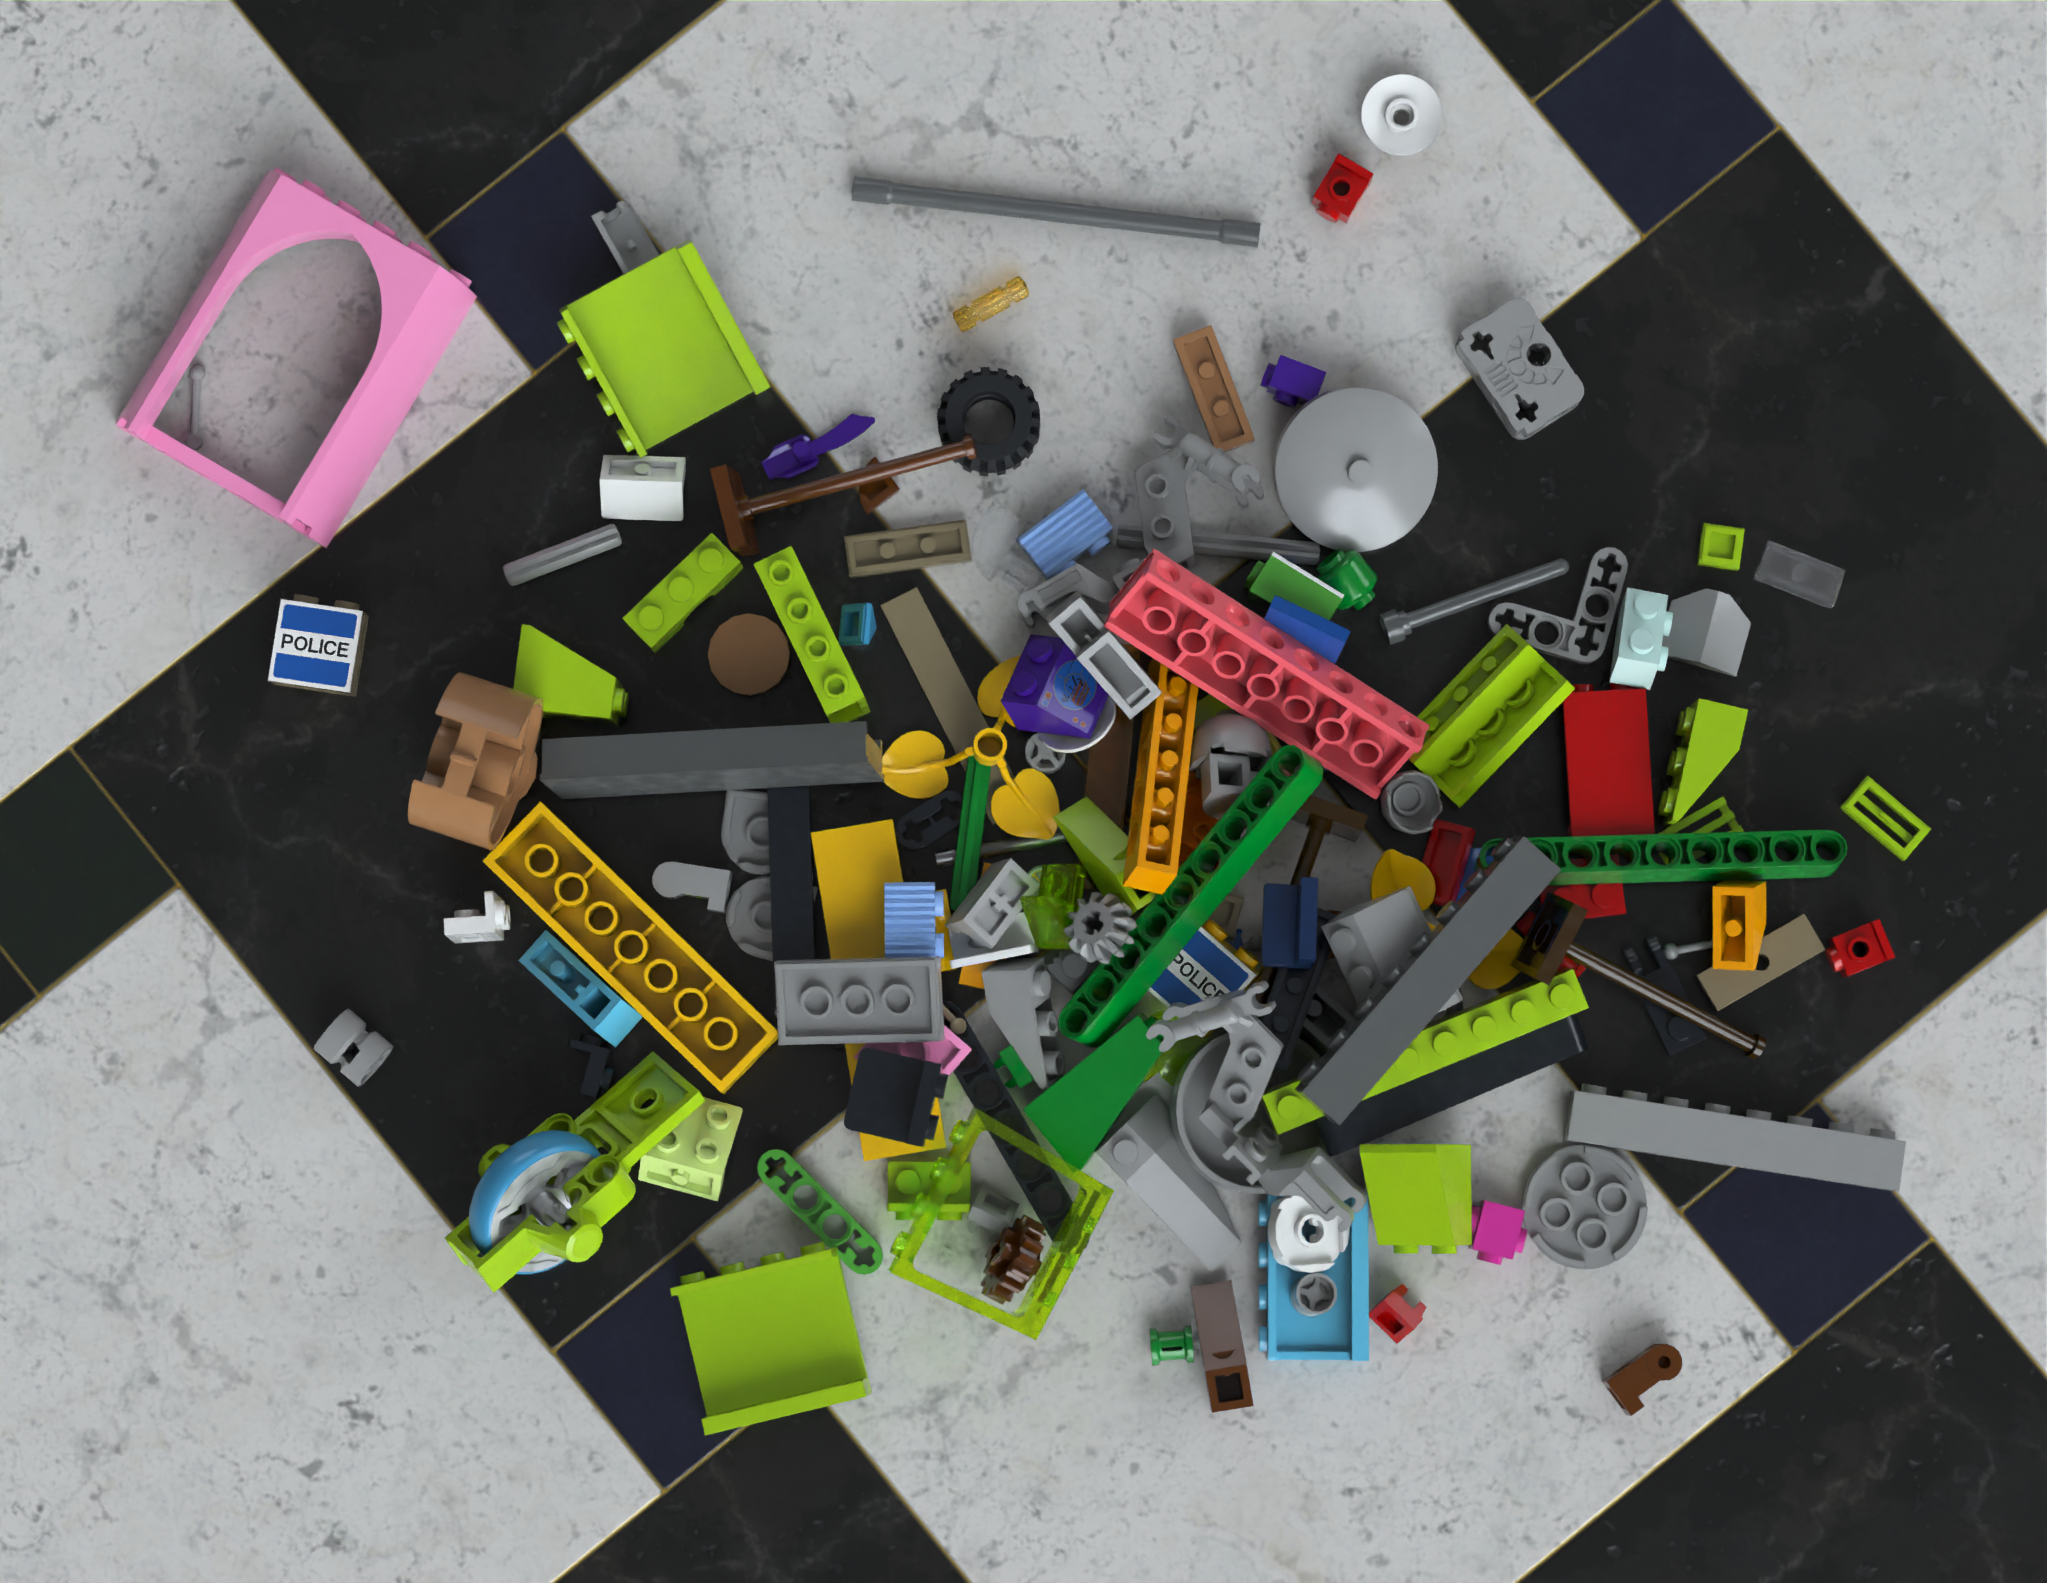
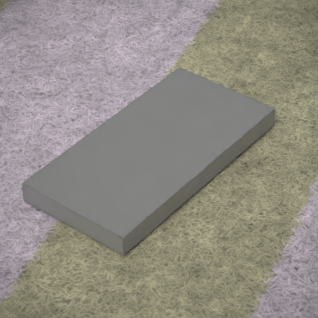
(859, 1000)

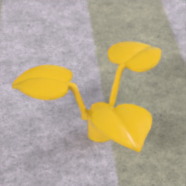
(1021, 808)
(1399, 871)

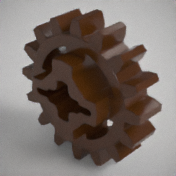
(1013, 1259)

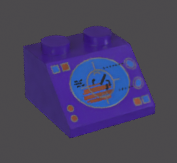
(1053, 691)

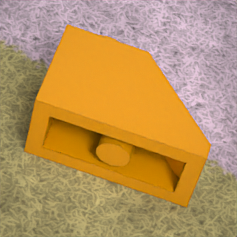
(1738, 923)

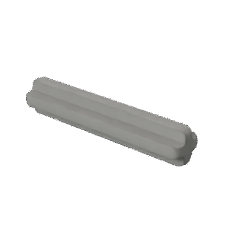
(562, 554)

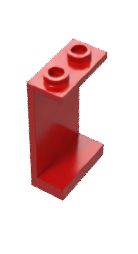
(1608, 761)

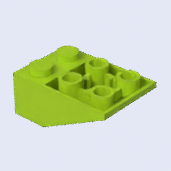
(1708, 743)

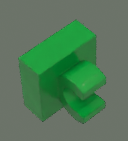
(1020, 1073)

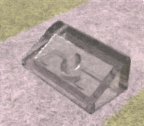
(1800, 574)

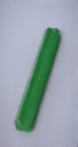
(970, 831)

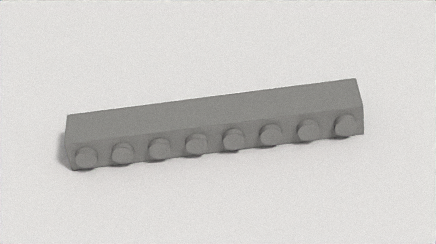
(1735, 1140)

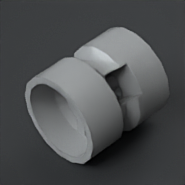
(341, 1038)

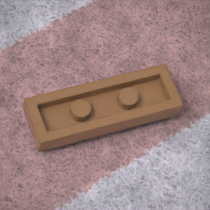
(1213, 389)

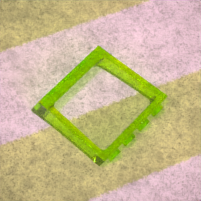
(1061, 1256)

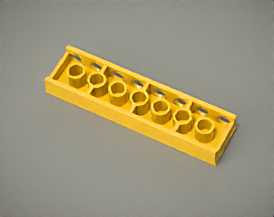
(851, 879)

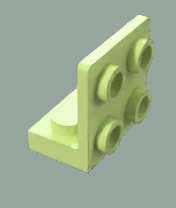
(695, 1151)

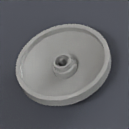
(1355, 469)

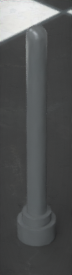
(1398, 624)

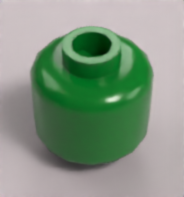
(1350, 576)

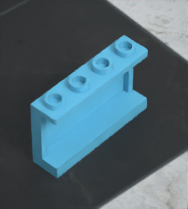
(1329, 1336)

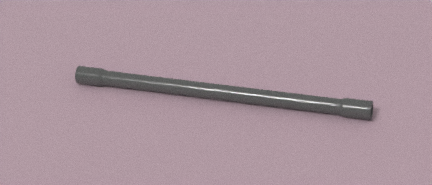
(888, 192)

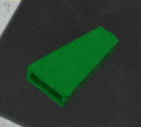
(1092, 1096)

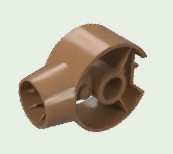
(478, 761)

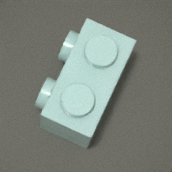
(1639, 638)

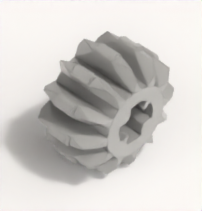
(1116, 924)

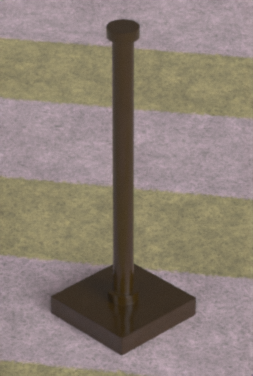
(1321, 819)
(1552, 939)

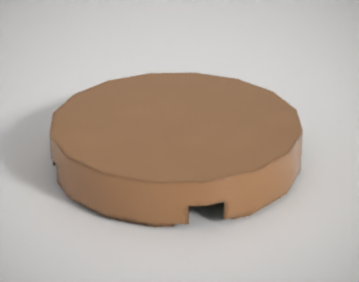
(749, 654)

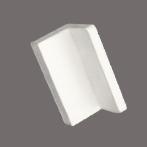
(642, 487)
(1014, 942)

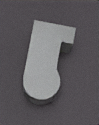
(680, 879)

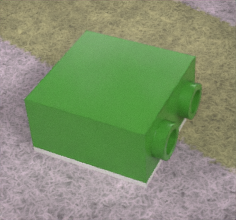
(1293, 584)

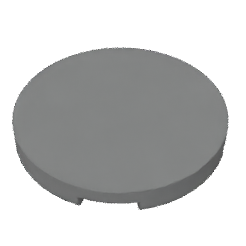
(1584, 1206)

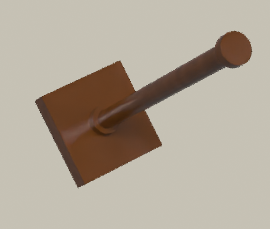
(739, 509)

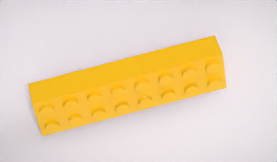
(632, 947)

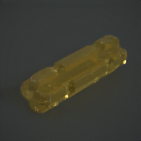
(991, 303)

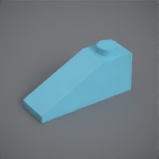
(580, 988)

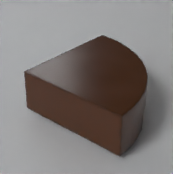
(878, 492)

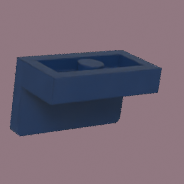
(1290, 924)

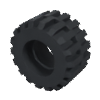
(1001, 388)

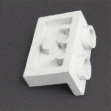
(475, 927)

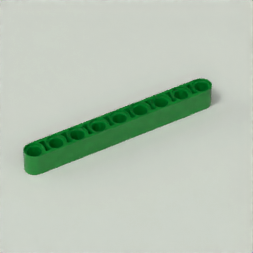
(1679, 850)
(1208, 891)

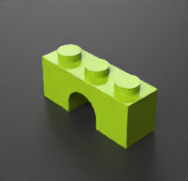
(681, 591)

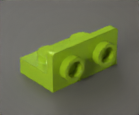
(911, 1179)

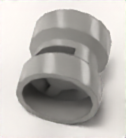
(1318, 1290)

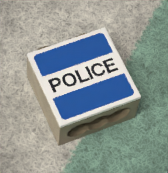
(318, 646)

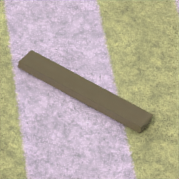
(939, 677)

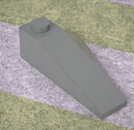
(1156, 1170)

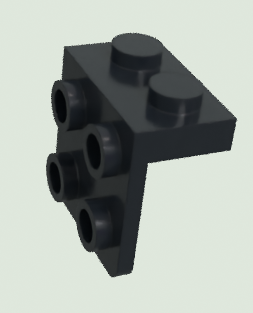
(895, 1097)

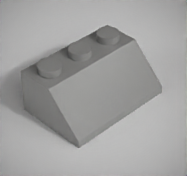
(1375, 938)

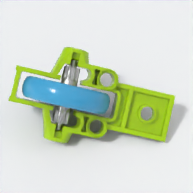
(583, 1186)

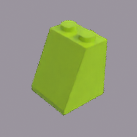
(567, 682)
(1419, 1195)

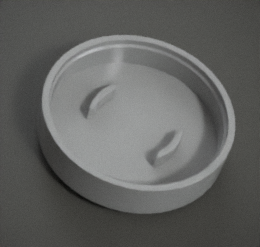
(1199, 1144)

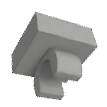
(991, 1212)

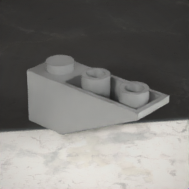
(1022, 1009)

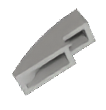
(1103, 655)

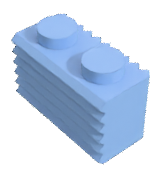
(1066, 535)
(911, 919)

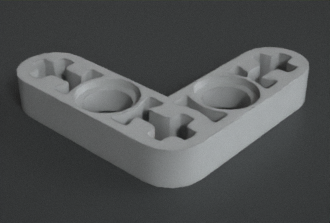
(1568, 629)

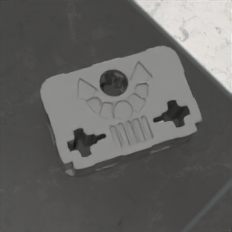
(1509, 377)

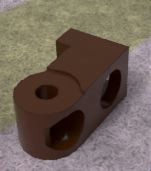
(1641, 1373)

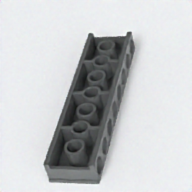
(711, 760)

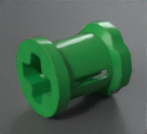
(1171, 1345)

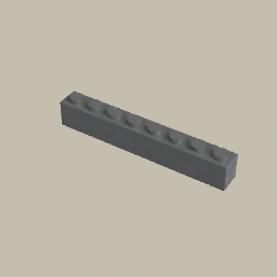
(1427, 978)

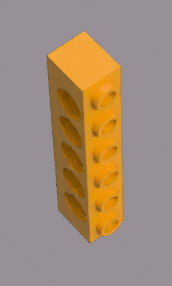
(1160, 783)

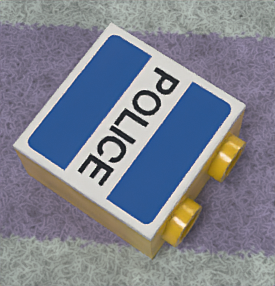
(1206, 969)

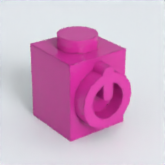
(1497, 1231)

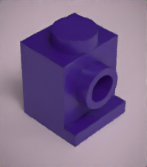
(1292, 381)

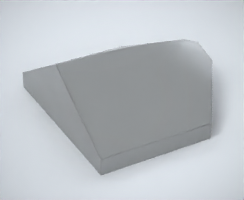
(1707, 631)

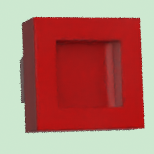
(1396, 1315)

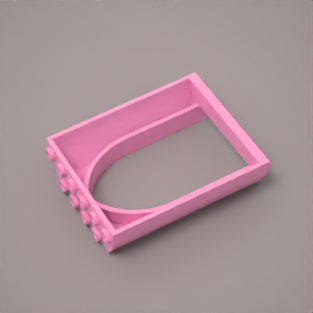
(418, 320)

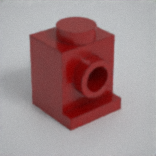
(1349, 174)
(1877, 949)

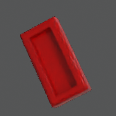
(1447, 858)

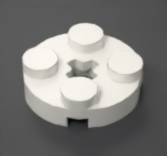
(1289, 1245)

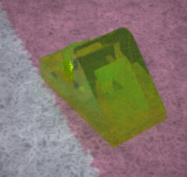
(1048, 911)

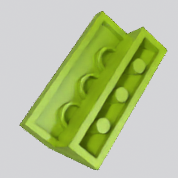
(1487, 714)

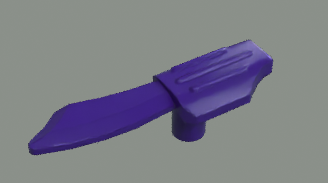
(801, 454)

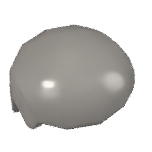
(1411, 802)

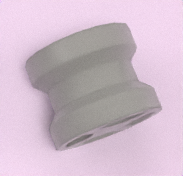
(1034, 755)

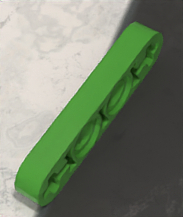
(825, 1206)

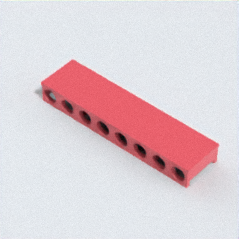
(1264, 673)

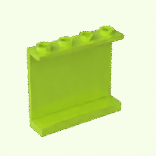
(661, 347)
(812, 636)
(772, 1338)

